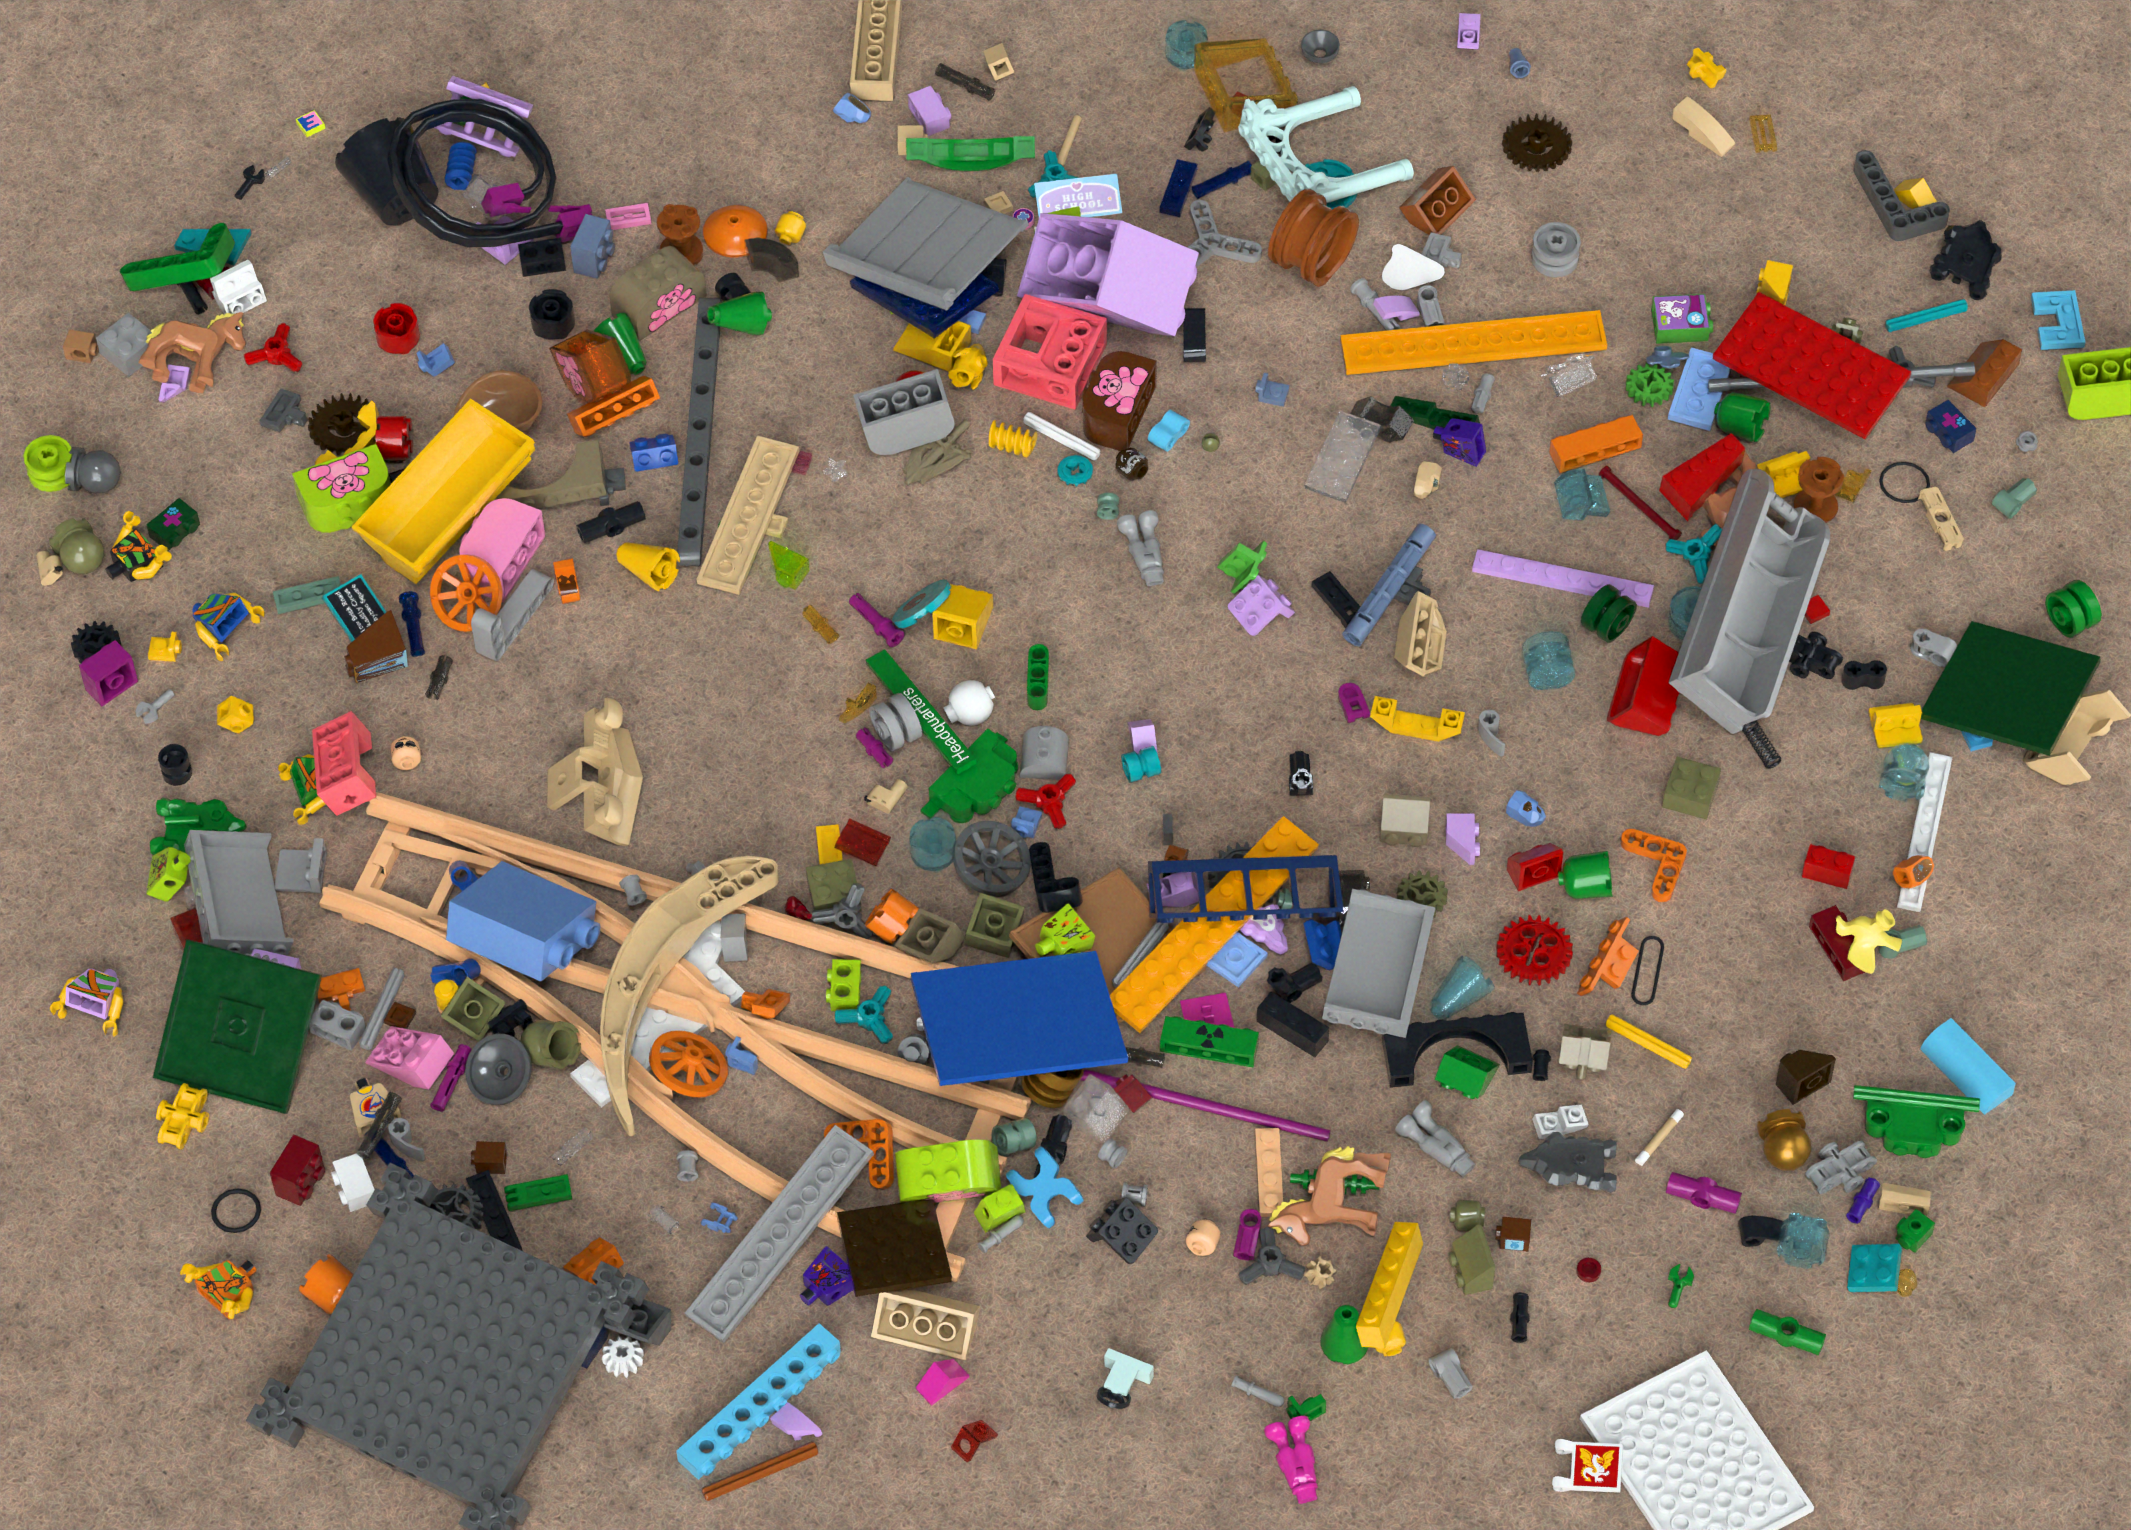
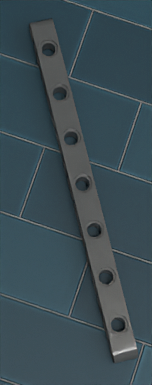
(698, 437)

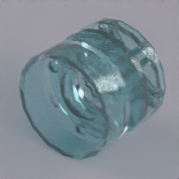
(1548, 660)

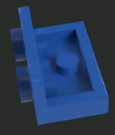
(653, 452)

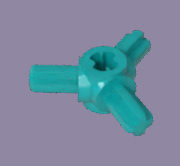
(1052, 171)
(1689, 548)
(869, 1015)

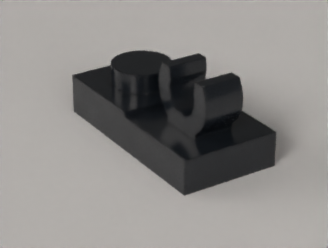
(1197, 134)

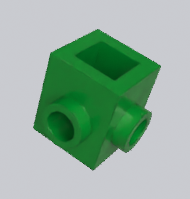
(1914, 1230)

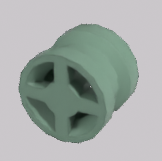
(1108, 506)

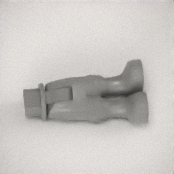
(1146, 553)
(1440, 1144)

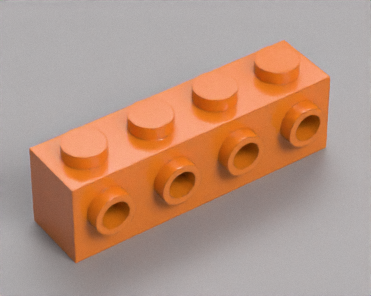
(593, 416)
(1596, 443)

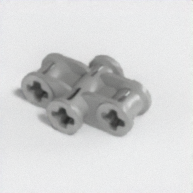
(1841, 1167)

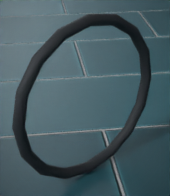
(1897, 464)

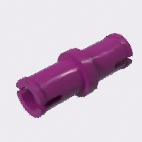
(874, 747)

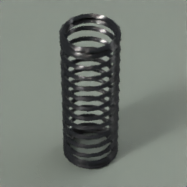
(1773, 756)

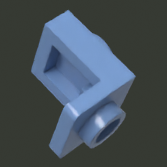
(435, 361)

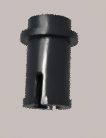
(1541, 1060)

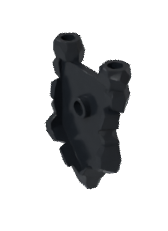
(1968, 257)

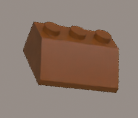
(1438, 201)
(1993, 366)

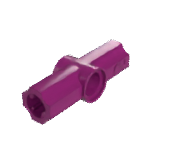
(1703, 1192)

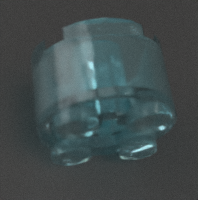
(1180, 43)
(932, 844)
(1803, 1240)

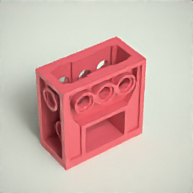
(1067, 340)

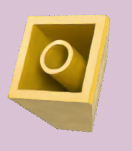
(962, 616)

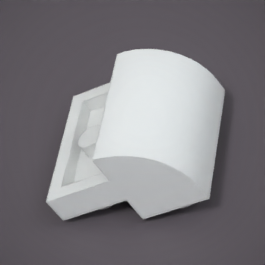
(238, 289)

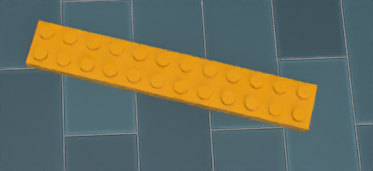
(1473, 342)
(1194, 944)

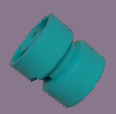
(1141, 764)

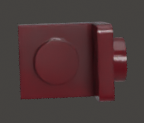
(1132, 1092)

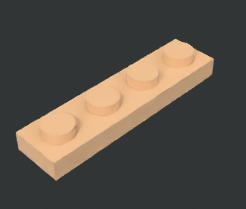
(1268, 1170)

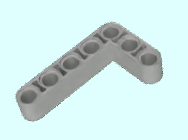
(495, 632)

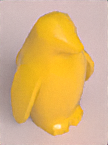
(968, 366)

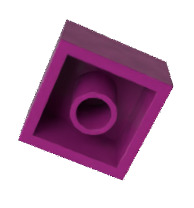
(108, 673)

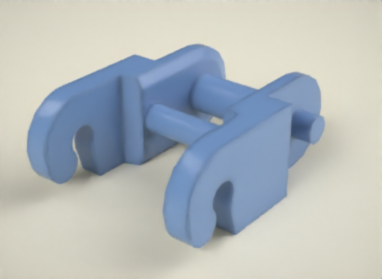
(716, 1225)

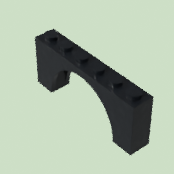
(1501, 1033)

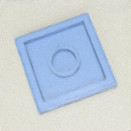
(1237, 959)

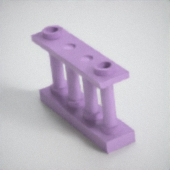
(462, 87)

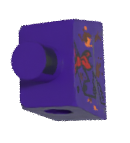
(1462, 440)
(826, 1279)

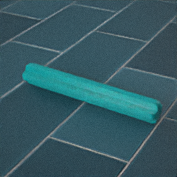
(1926, 315)

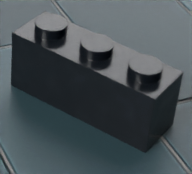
(1292, 1024)

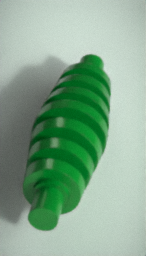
(1353, 1183)

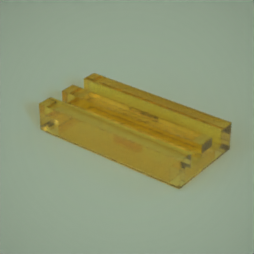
(1764, 146)

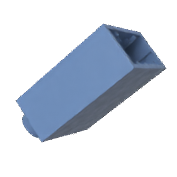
(522, 921)

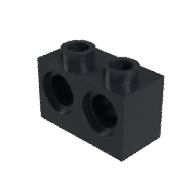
(541, 257)

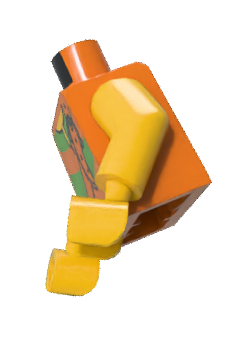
(223, 1285)

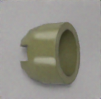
(1210, 442)

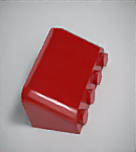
(1643, 692)

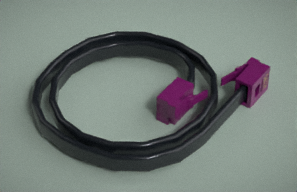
(498, 199)

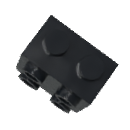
(1123, 1229)

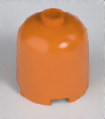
(326, 1283)

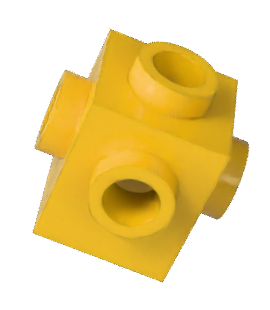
(235, 714)

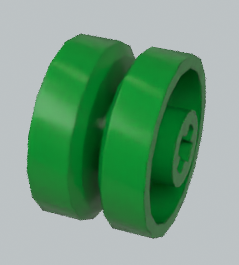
(2073, 608)

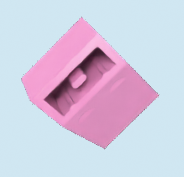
(411, 1056)

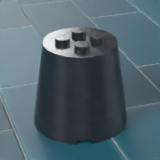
(368, 172)

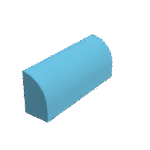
(1968, 1065)

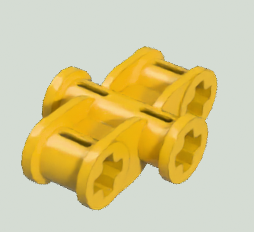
(182, 1116)

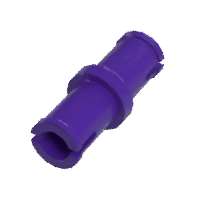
(1863, 1200)

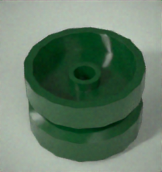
(1608, 613)

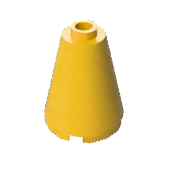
(650, 563)

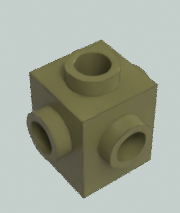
(1849, 324)

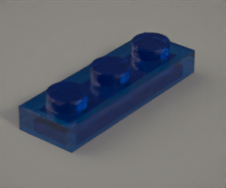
(1178, 188)

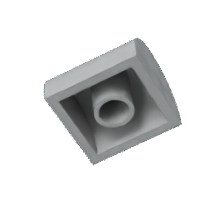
(1044, 753)

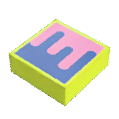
(310, 123)

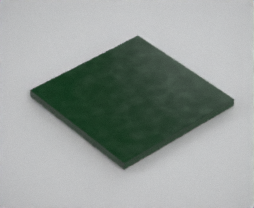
(2010, 688)
(237, 1026)

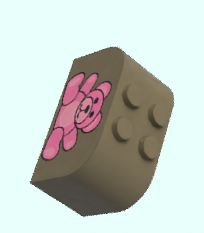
(657, 290)

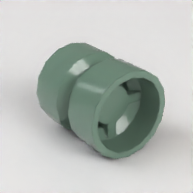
(1014, 1136)

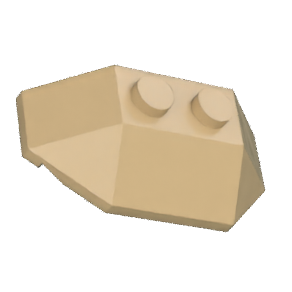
(1421, 636)

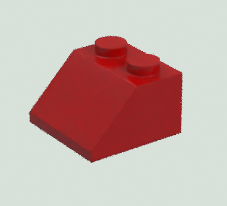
(1535, 865)

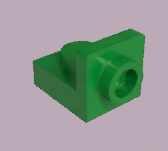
(1310, 1407)

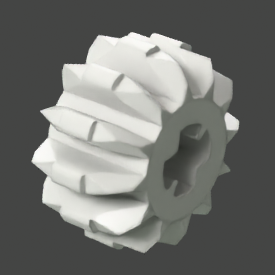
(613, 1356)

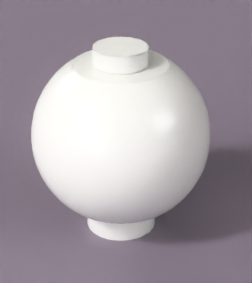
(970, 703)

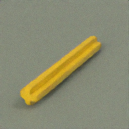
(1648, 1041)

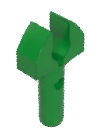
(1678, 1284)

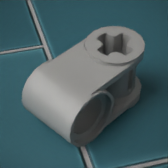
(1934, 648)

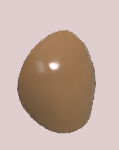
(507, 396)

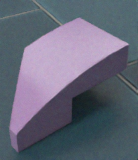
(176, 383)
(794, 1422)

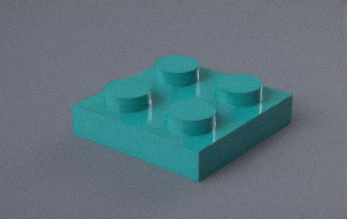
(1874, 1268)

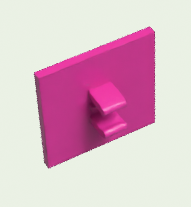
(1211, 1009)

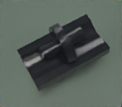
(510, 1018)

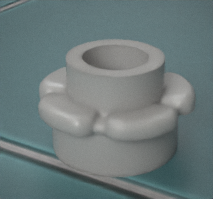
(2029, 437)

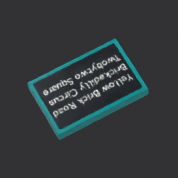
(354, 606)

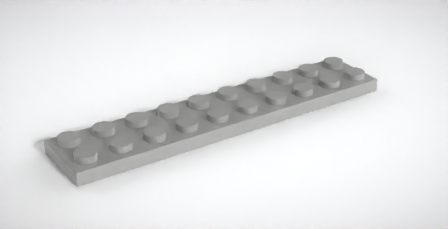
(779, 1233)

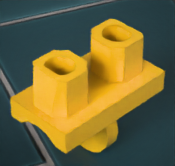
(1702, 66)

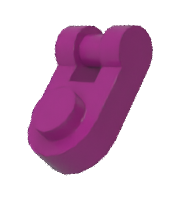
(1351, 695)

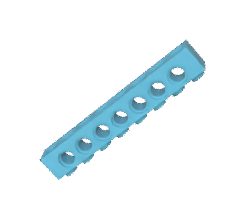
(744, 1405)

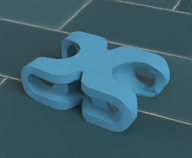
(1044, 1187)

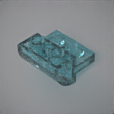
(1581, 495)

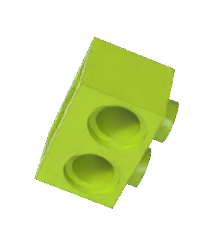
(846, 985)

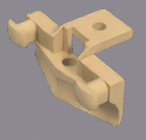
(614, 799)

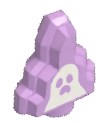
(1267, 931)

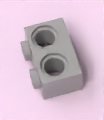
(334, 1029)

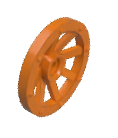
(463, 590)
(689, 1059)

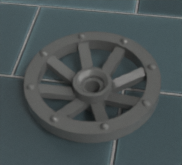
(993, 856)

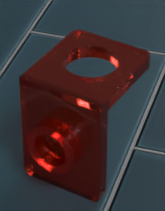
(975, 1433)

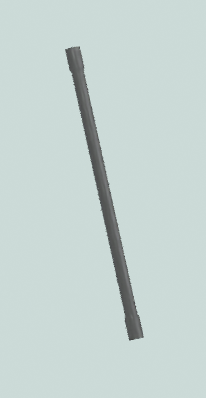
(1955, 369)

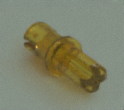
(820, 624)

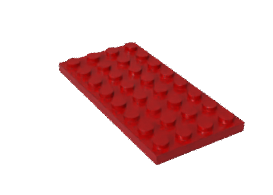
(1812, 365)

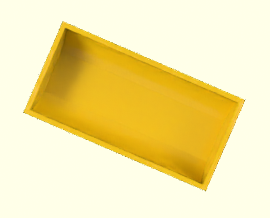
(444, 490)

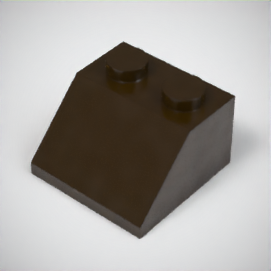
(1804, 1074)

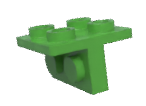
(1242, 564)

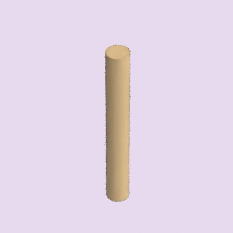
(1069, 139)

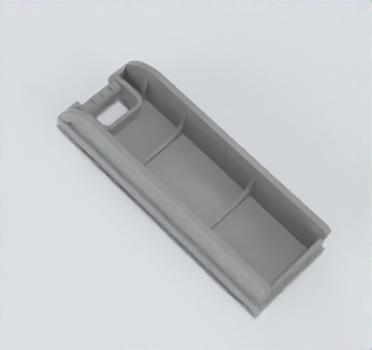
(1750, 606)

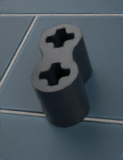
(1864, 675)

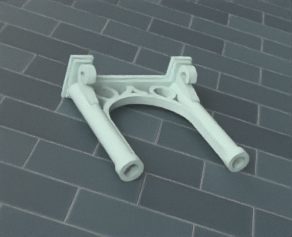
(1265, 120)

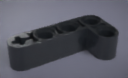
(1051, 892)

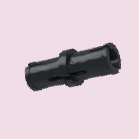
(1520, 1317)

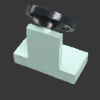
(1121, 1377)

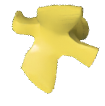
(1868, 935)

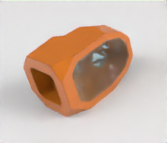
(1913, 871)

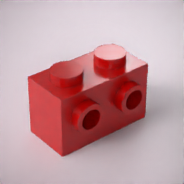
(1828, 866)

